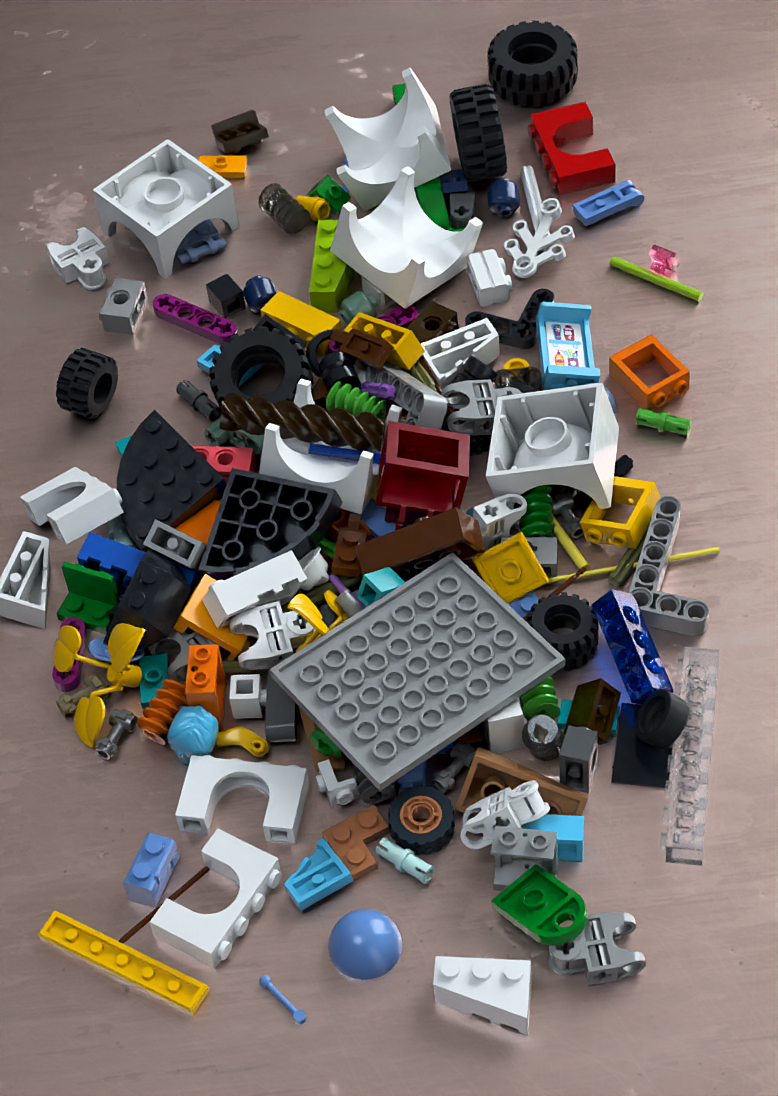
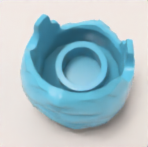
(193, 733)

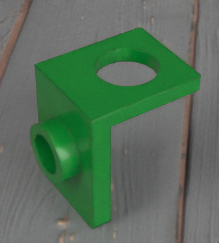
(331, 192)

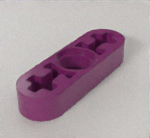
(75, 672)

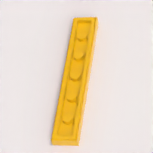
(124, 962)

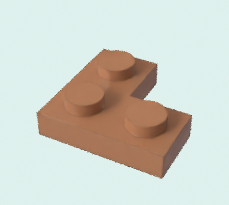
(350, 839)

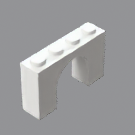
(72, 504)
(213, 777)
(212, 935)

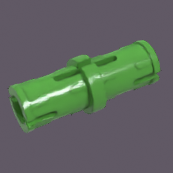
(663, 421)

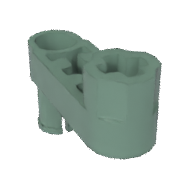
(239, 438)

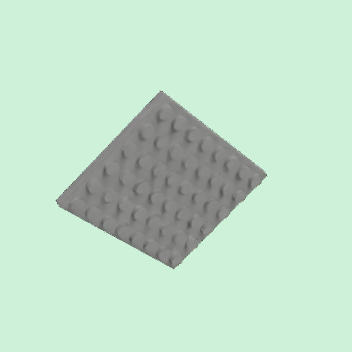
(416, 670)

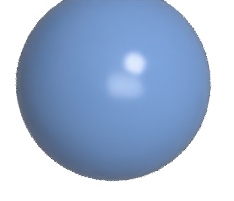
(365, 944)

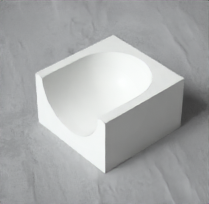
(554, 439)

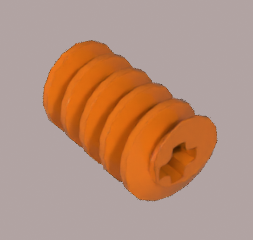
(162, 710)

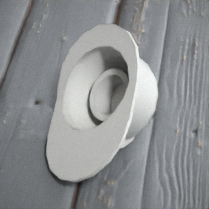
(314, 568)

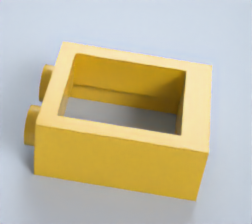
(629, 492)

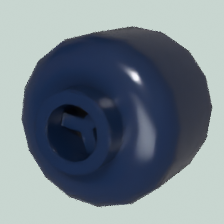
(503, 197)
(258, 292)

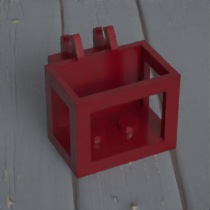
(421, 472)

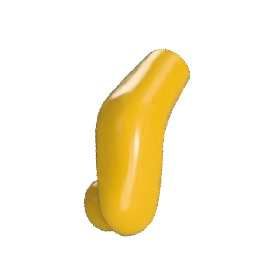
(245, 738)

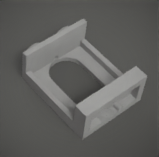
(511, 843)

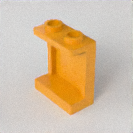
(198, 619)

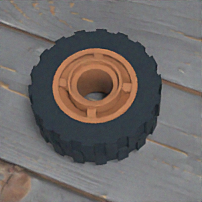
(416, 804)

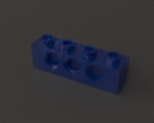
(631, 645)

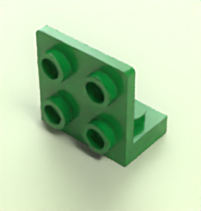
(89, 597)

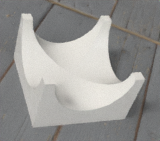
(390, 142)
(163, 200)
(401, 246)
(290, 460)

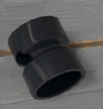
(337, 368)
(475, 370)

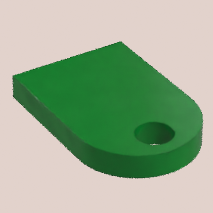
(540, 904)

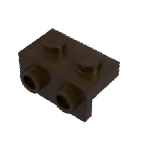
(239, 132)

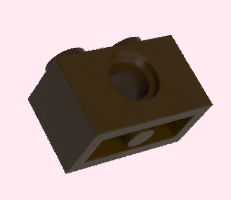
(434, 322)

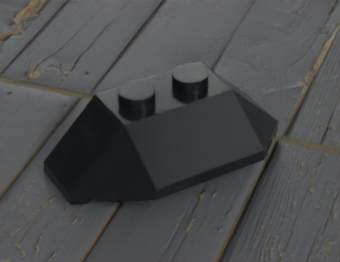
(152, 599)

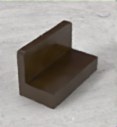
(594, 708)

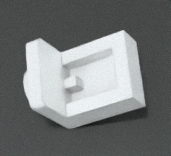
(337, 793)

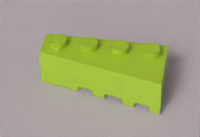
(329, 273)

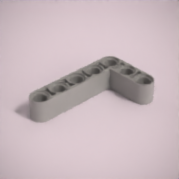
(424, 404)
(654, 570)

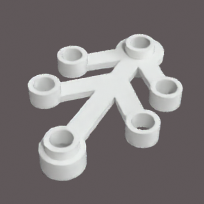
(527, 264)

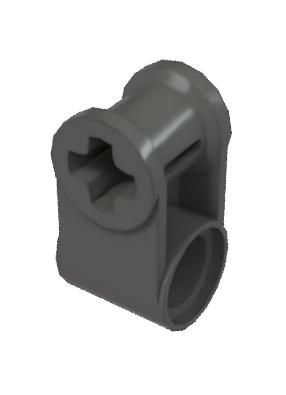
(462, 209)

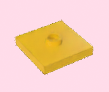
(511, 568)

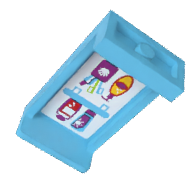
(565, 345)

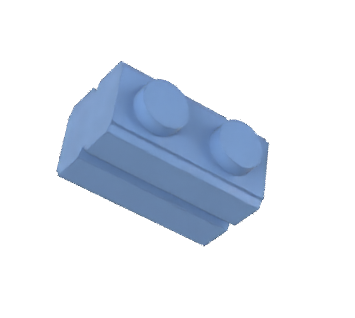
(151, 870)

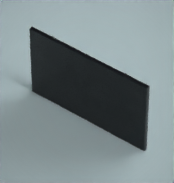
(634, 759)

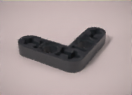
(517, 329)

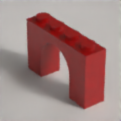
(570, 171)

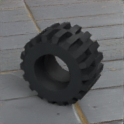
(87, 383)
(569, 613)

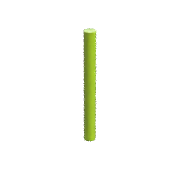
(656, 279)

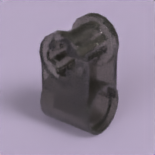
(527, 376)

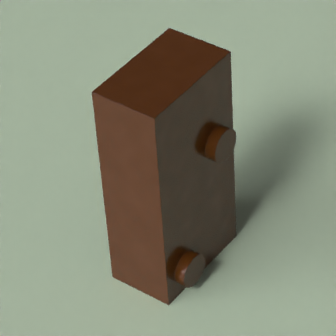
(422, 544)

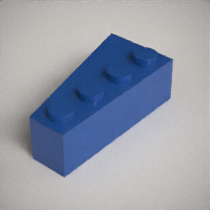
(120, 562)

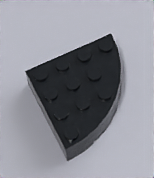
(163, 479)
(265, 519)

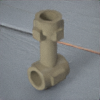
(93, 682)

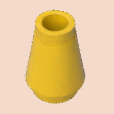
(317, 207)

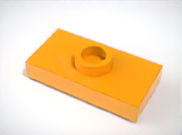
(226, 165)

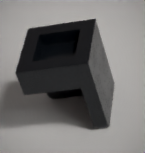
(225, 296)

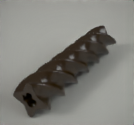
(306, 423)

